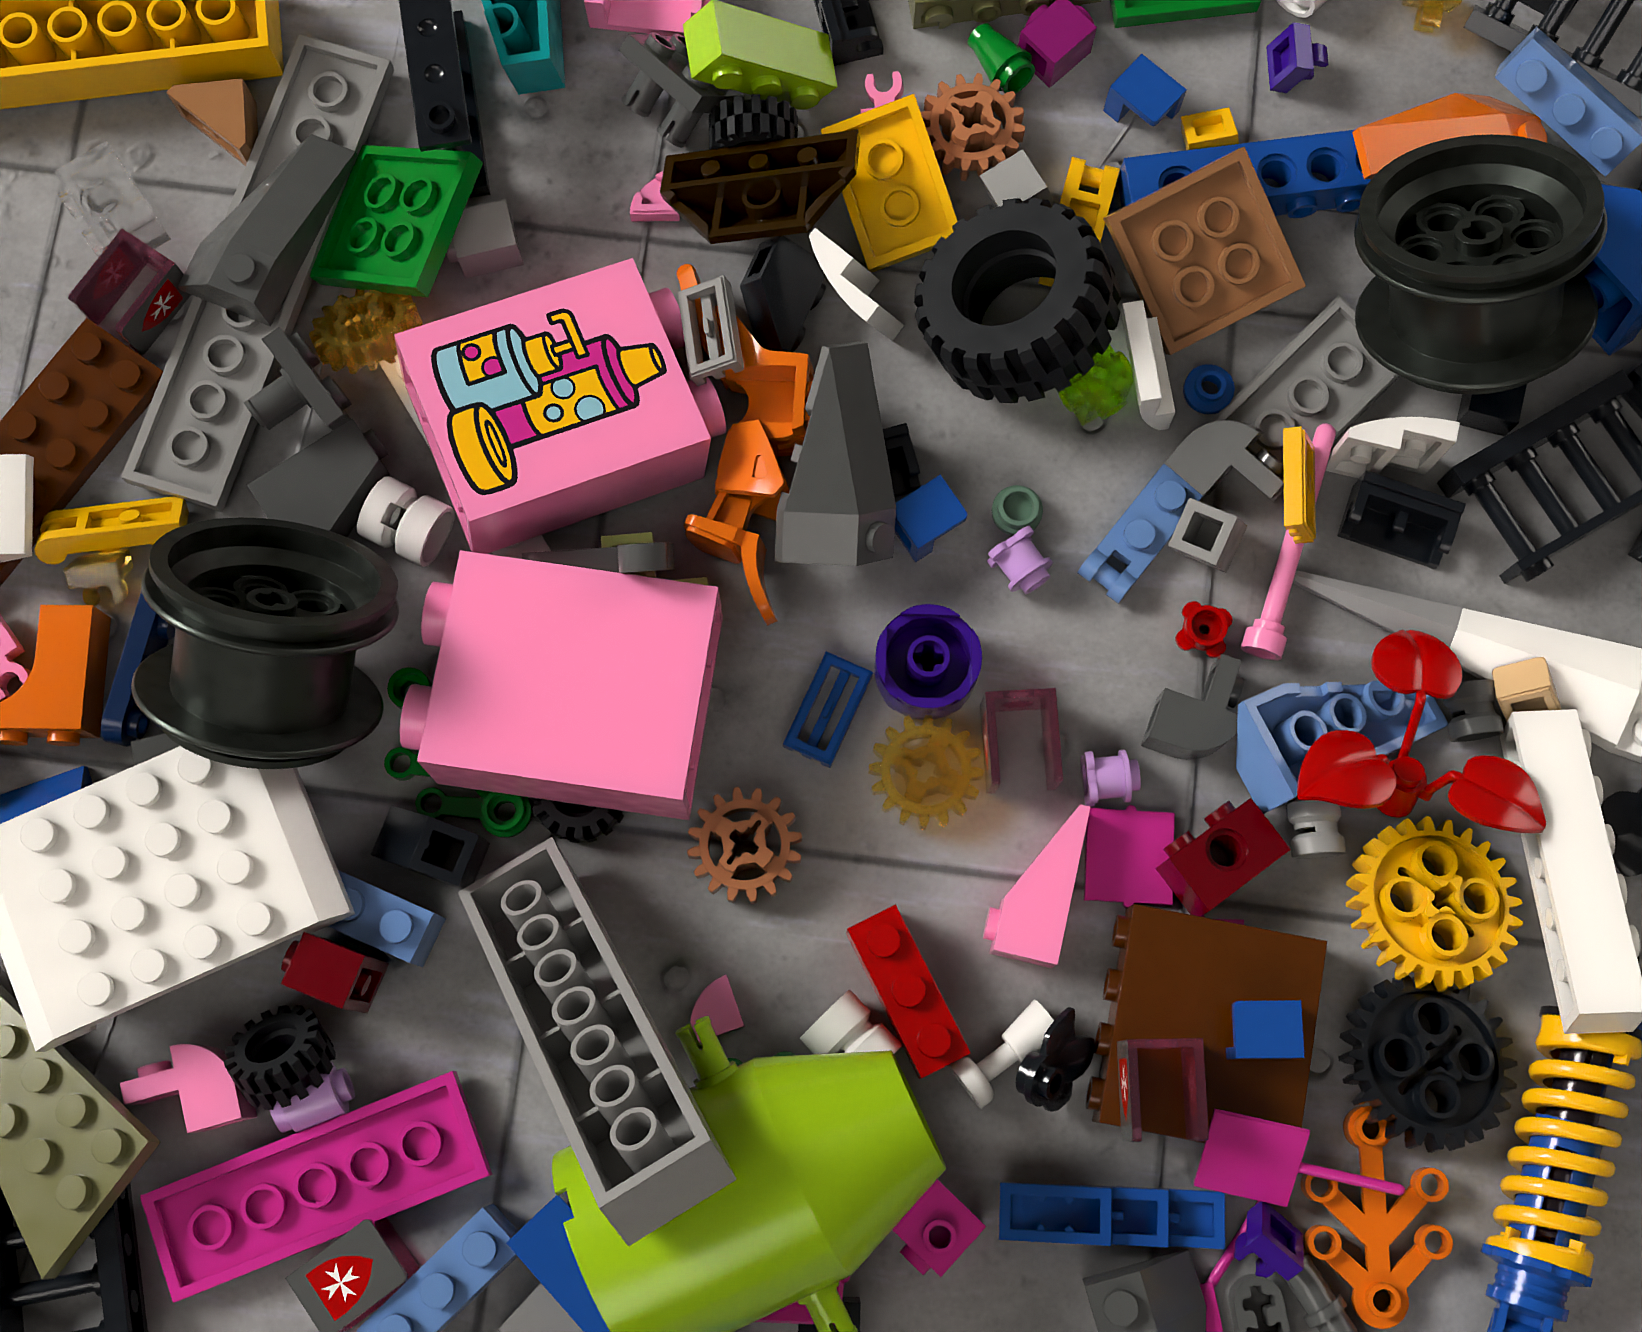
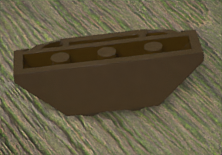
(760, 186)

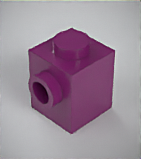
(1057, 39)

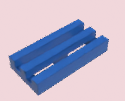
(810, 748)

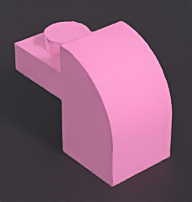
(200, 1079)

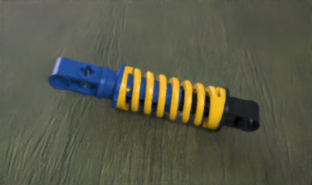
(1541, 1243)

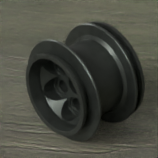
(1479, 262)
(264, 640)

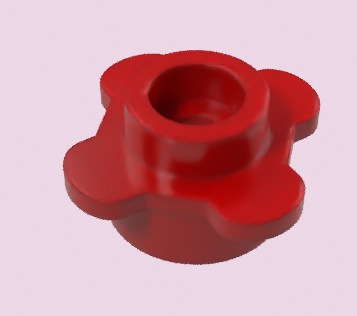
(1215, 619)

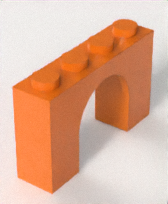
(66, 681)

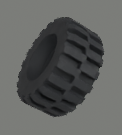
(988, 257)

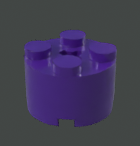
(952, 648)

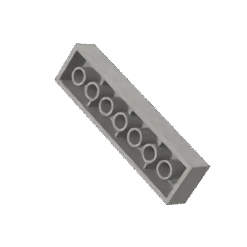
(594, 1044)

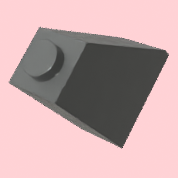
(324, 481)

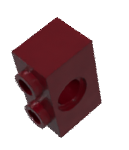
(1250, 845)
(332, 972)

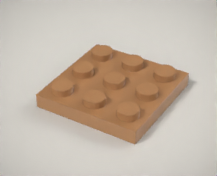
(1205, 251)

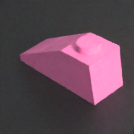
(1036, 908)

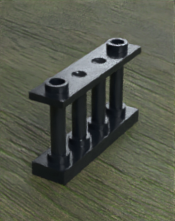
(1496, 26)
(443, 81)
(1519, 455)
(113, 1276)

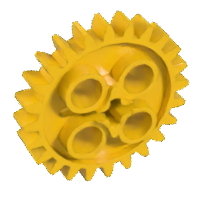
(1408, 934)

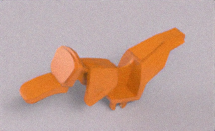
(748, 468)

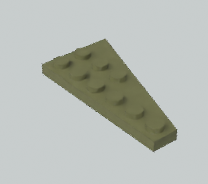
(62, 1144)

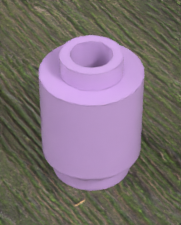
(320, 1106)

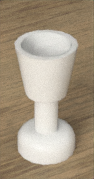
(1020, 1039)

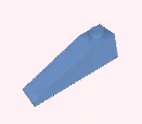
(1286, 720)

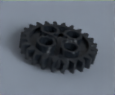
(1463, 1099)

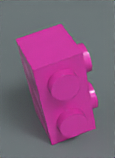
(937, 1230)

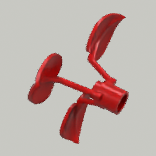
(1347, 772)

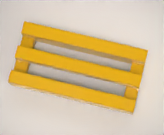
(1299, 485)

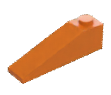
(1440, 120)

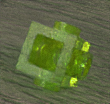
(1103, 395)

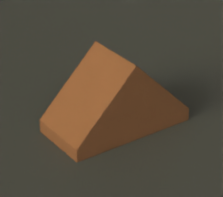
(222, 112)

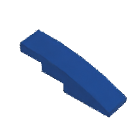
(1111, 1215)

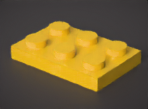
(898, 189)

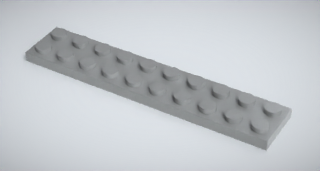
(198, 412)

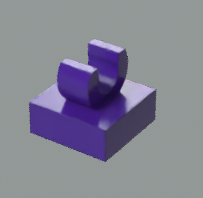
(1293, 57)
(1273, 1241)

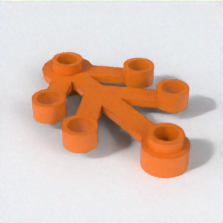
(1377, 1229)

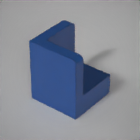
(1146, 92)
(927, 516)
(1267, 1030)

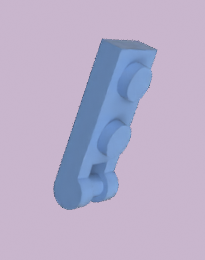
(1140, 533)

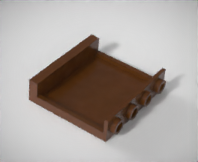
(1180, 982)

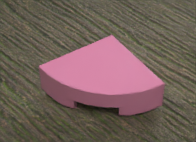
(649, 204)
(720, 1005)

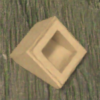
(1525, 687)

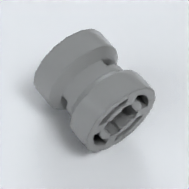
(1315, 829)

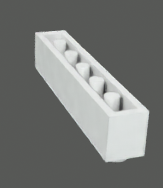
(1575, 877)

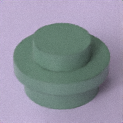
(1016, 508)

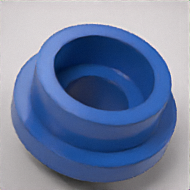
(1202, 401)

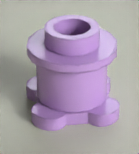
(1021, 561)
(1109, 777)

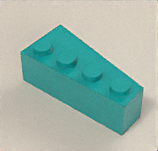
(528, 42)

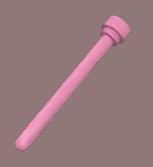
(1266, 635)

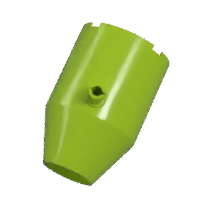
(823, 1171)

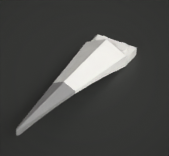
(1587, 672)

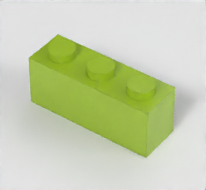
(759, 55)

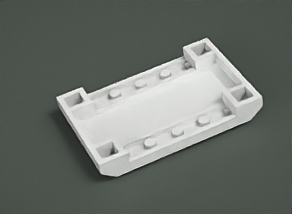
(156, 886)

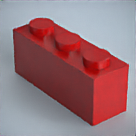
(907, 992)

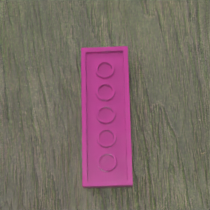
(314, 1185)

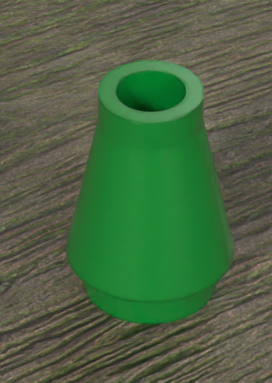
(1001, 58)

